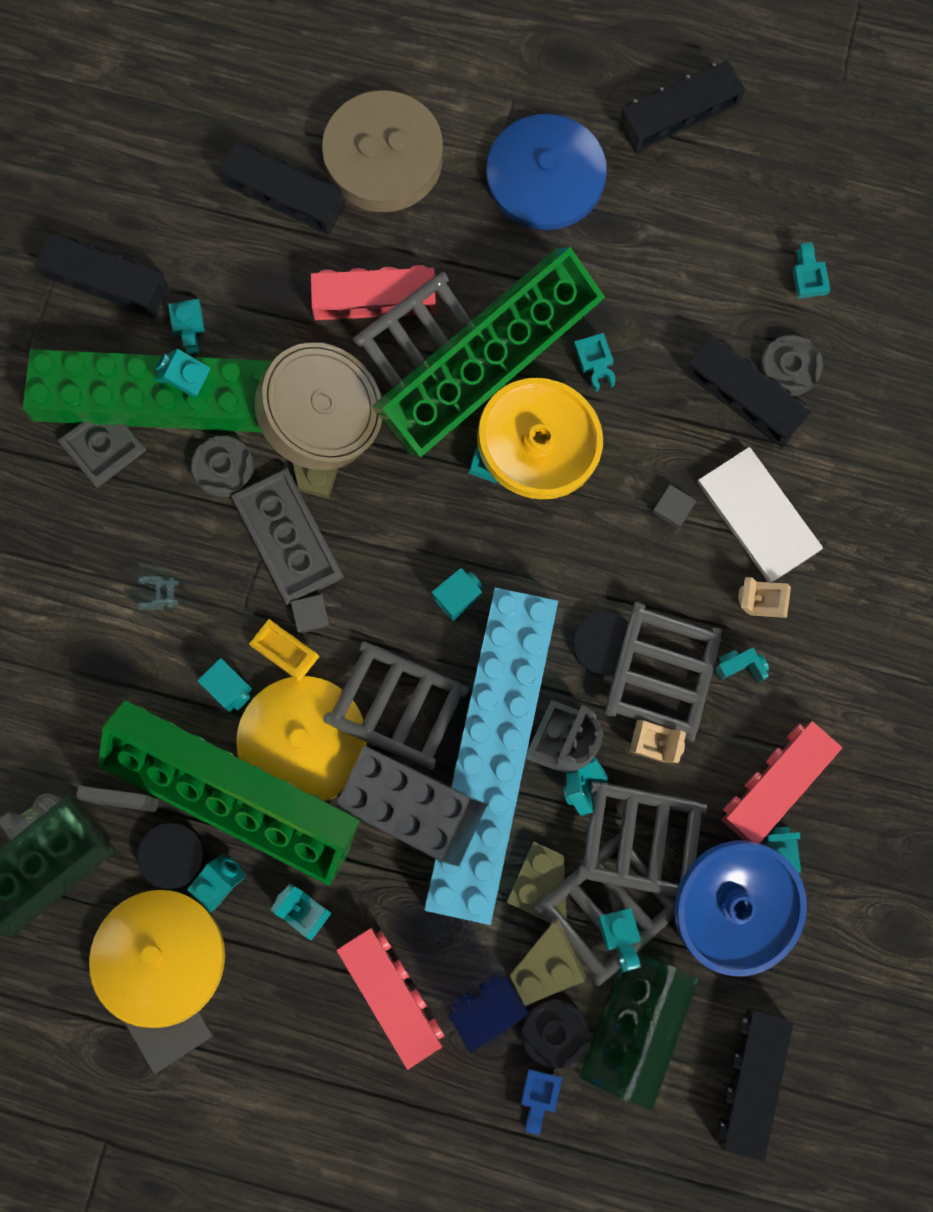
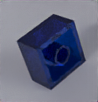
(486, 1012)

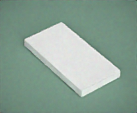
(759, 515)

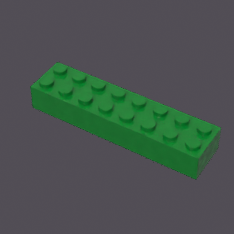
(489, 351)
(124, 391)
(227, 792)

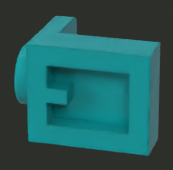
(785, 844)

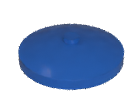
(546, 171)
(740, 908)

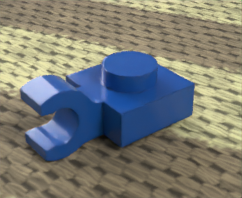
(540, 1094)

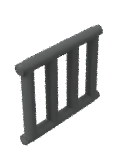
(390, 321)
(703, 667)
(396, 744)
(632, 797)
(571, 886)

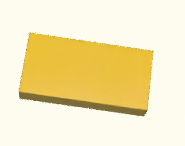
(284, 650)

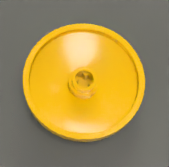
(539, 438)
(289, 740)
(157, 959)

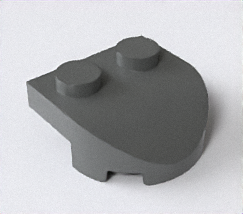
(566, 738)

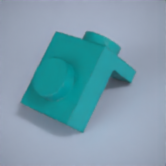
(182, 372)
(734, 662)
(578, 786)
(216, 881)
(300, 911)

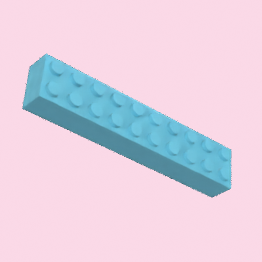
(495, 749)

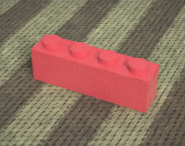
(366, 292)
(781, 783)
(390, 997)

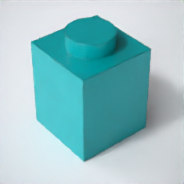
(458, 594)
(226, 686)

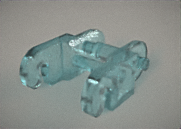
(158, 581)

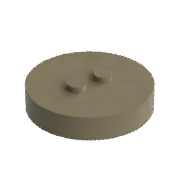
(383, 150)
(318, 406)

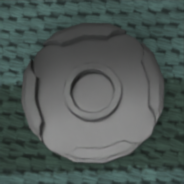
(792, 363)
(222, 466)

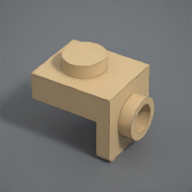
(764, 598)
(657, 742)

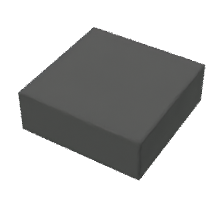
(674, 506)
(310, 614)

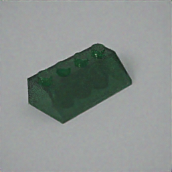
(47, 862)
(639, 1031)

